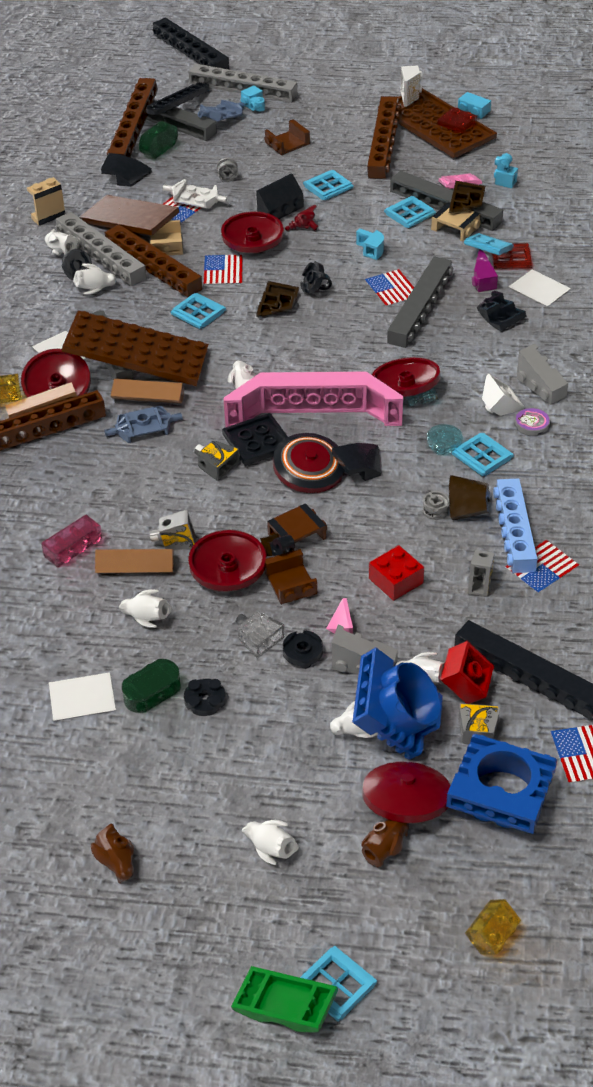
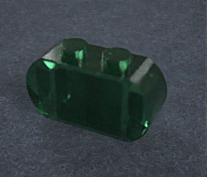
(158, 139)
(151, 685)

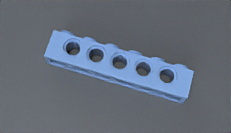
(516, 526)

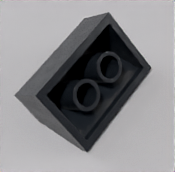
(280, 197)

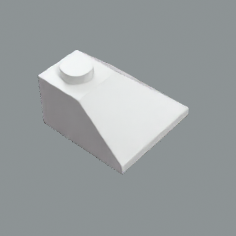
(500, 397)

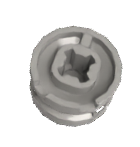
(227, 170)
(436, 504)

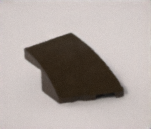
(466, 196)
(277, 298)
(467, 497)

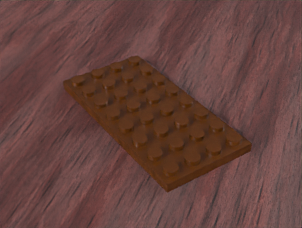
(422, 119)
(135, 347)

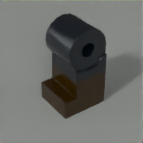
(277, 545)

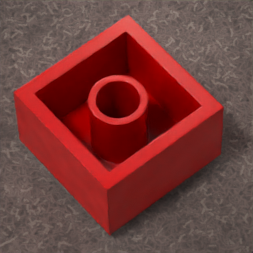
(396, 572)
(467, 672)

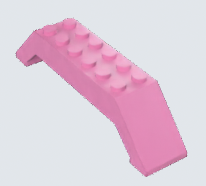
(313, 394)

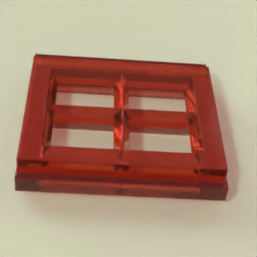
(513, 264)

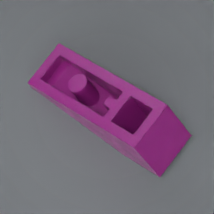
(484, 274)

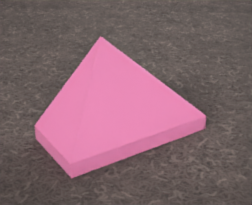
(341, 617)

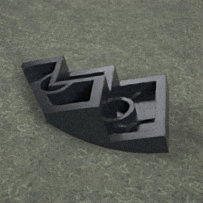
(126, 169)
(499, 311)
(360, 459)

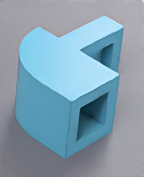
(371, 242)

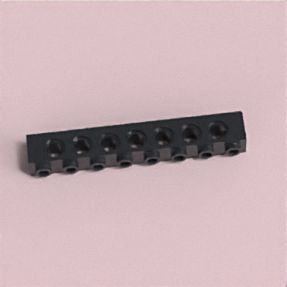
(189, 44)

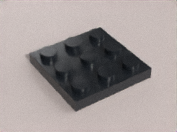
(255, 438)

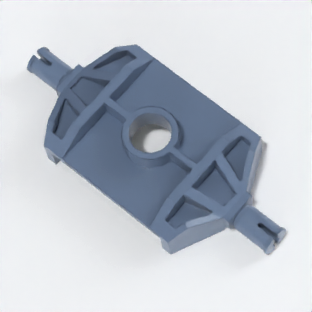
(222, 111)
(130, 423)

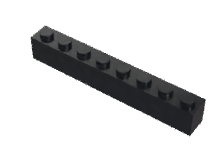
(530, 669)

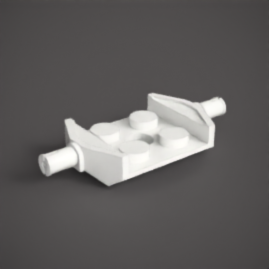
(194, 195)

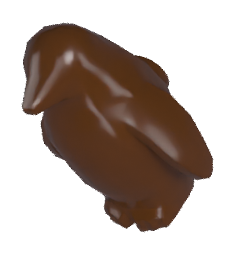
(384, 841)
(114, 852)

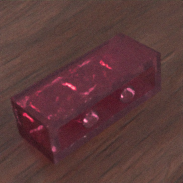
(71, 540)

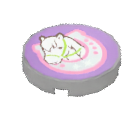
(532, 421)

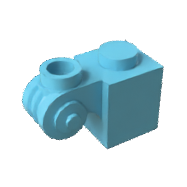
(253, 98)
(505, 174)

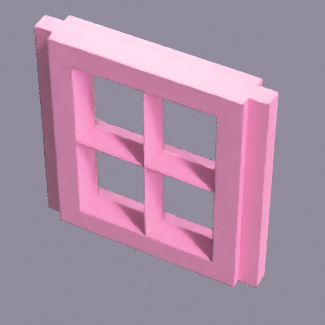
(449, 181)

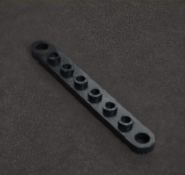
(177, 98)

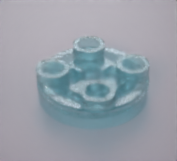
(444, 438)

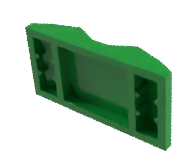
(284, 999)

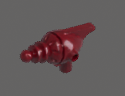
(304, 220)

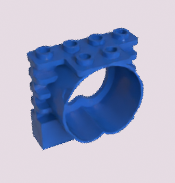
(396, 702)
(493, 803)

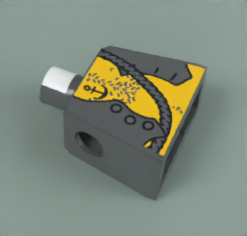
(217, 458)

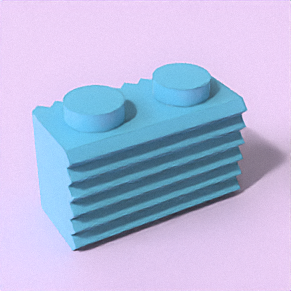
(474, 104)

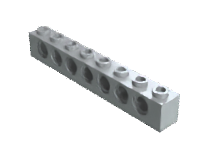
(237, 81)
(102, 249)

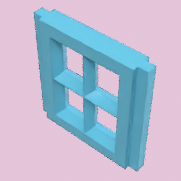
(310, 185)
(402, 205)
(488, 244)
(217, 309)
(505, 455)
(350, 967)

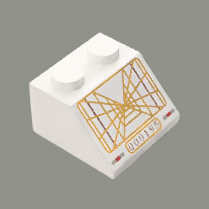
(410, 84)

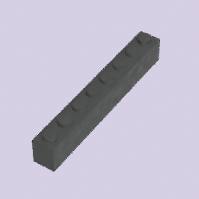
(437, 196)
(419, 302)

